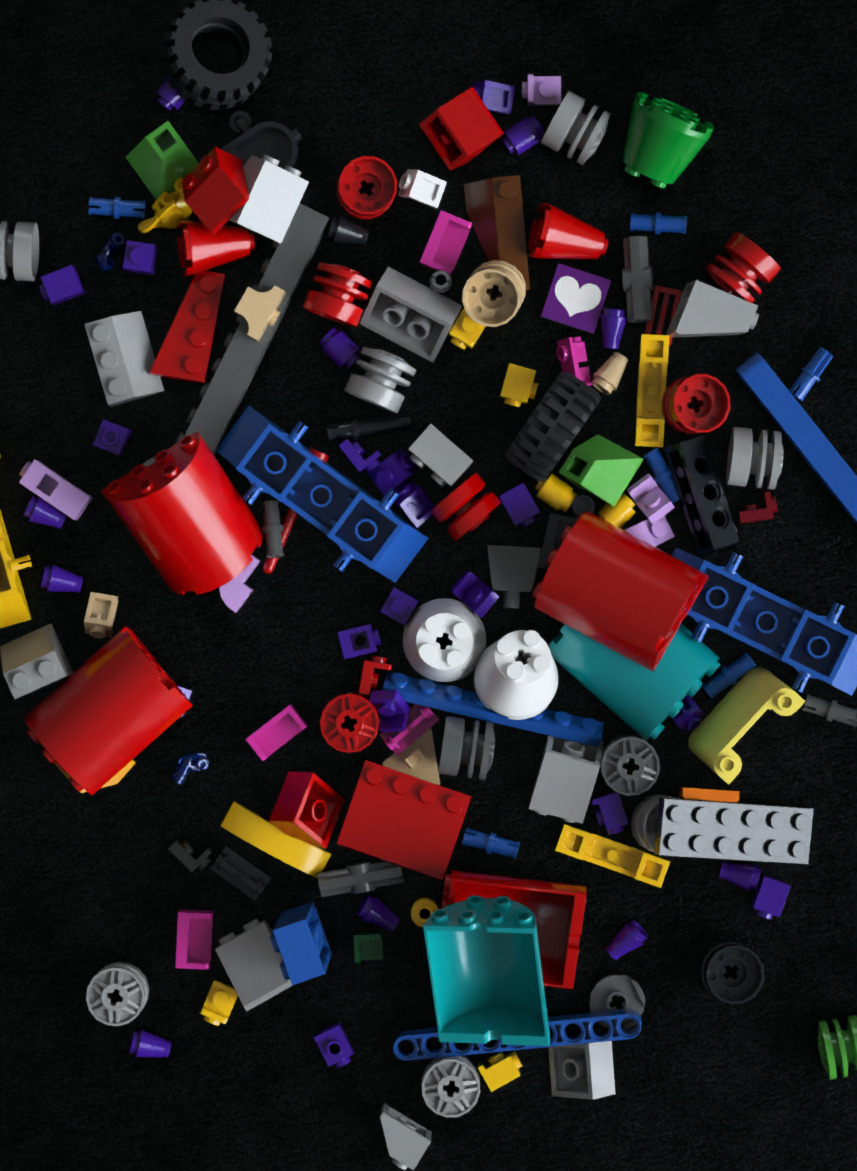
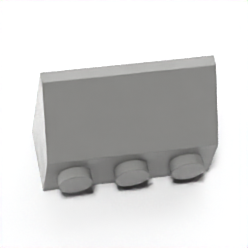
(410, 314)
(123, 357)

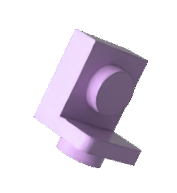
(542, 90)
(650, 498)

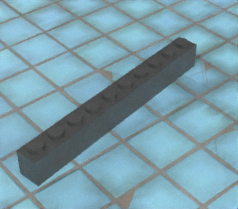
(243, 353)

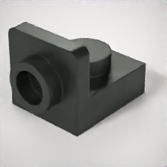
(185, 854)

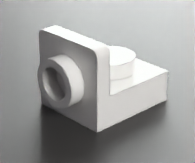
(421, 187)

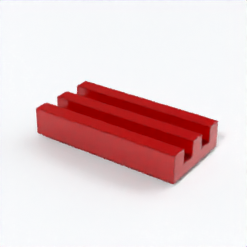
(667, 292)

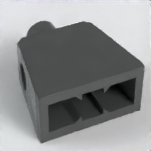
(512, 571)

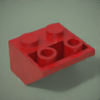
(461, 129)

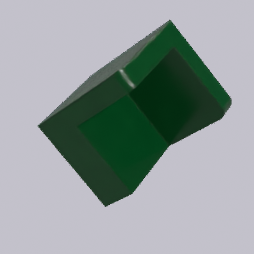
(368, 945)

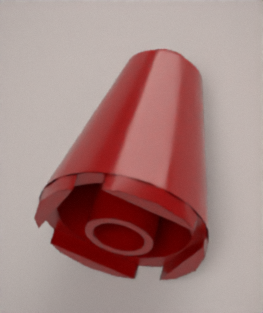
(564, 236)
(204, 250)

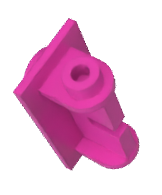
(570, 353)
(419, 721)

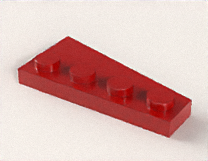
(191, 336)

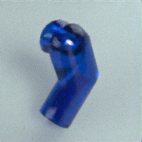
(111, 246)
(188, 764)

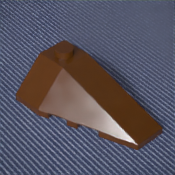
(498, 220)

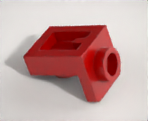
(369, 678)

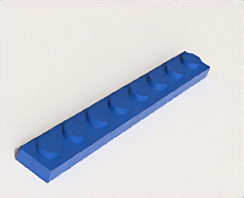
(467, 703)

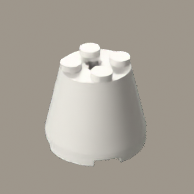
(431, 622)
(516, 675)

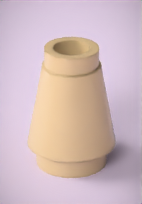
(609, 374)

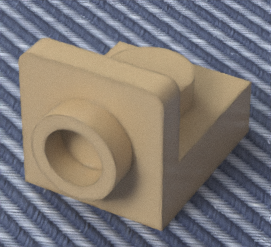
(100, 615)

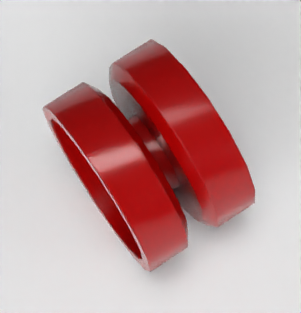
(465, 506)

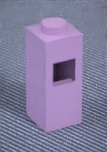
(54, 489)

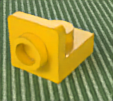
(465, 331)
(219, 1003)

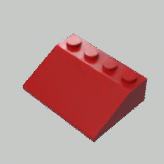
(404, 820)

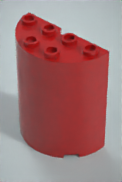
(187, 517)
(618, 589)
(106, 712)
(556, 909)

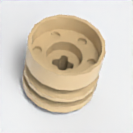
(480, 299)

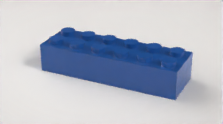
(301, 944)

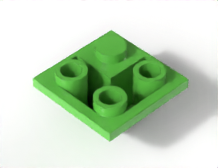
(162, 160)
(601, 468)

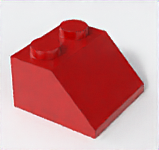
(216, 188)
(307, 809)

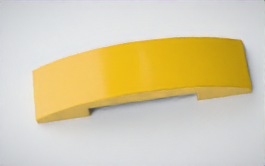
(650, 390)
(273, 841)
(612, 855)

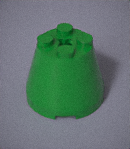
(662, 139)

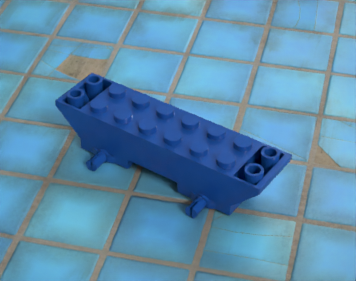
(321, 495)
(740, 609)

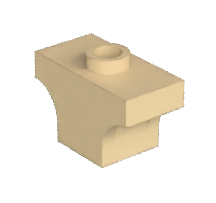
(260, 309)

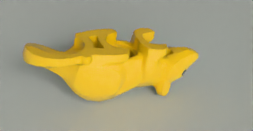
(168, 210)

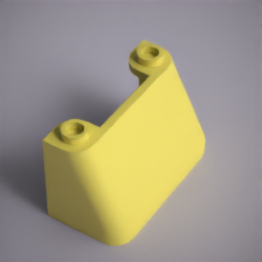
(735, 716)

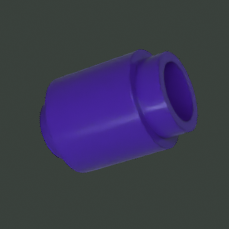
(168, 97)
(523, 135)
(340, 348)

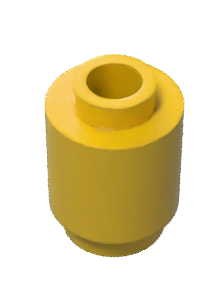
(556, 493)
(620, 513)
(418, 905)

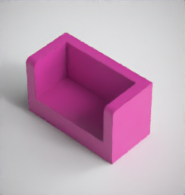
(445, 243)
(277, 732)
(194, 939)

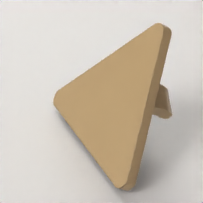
(417, 759)

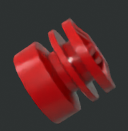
(366, 171)
(743, 268)
(338, 294)
(711, 404)
(356, 707)

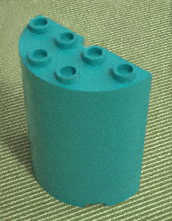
(630, 690)
(487, 973)

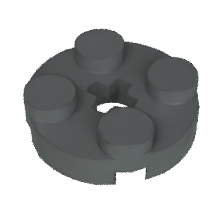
(621, 986)

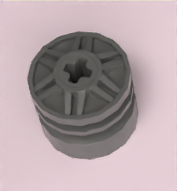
(466, 748)
(618, 752)

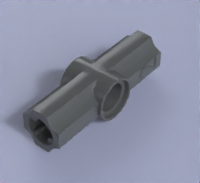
(637, 279)
(359, 878)

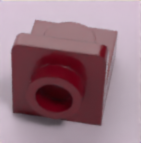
(753, 513)

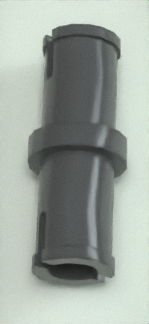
(440, 288)
(272, 529)
(830, 710)

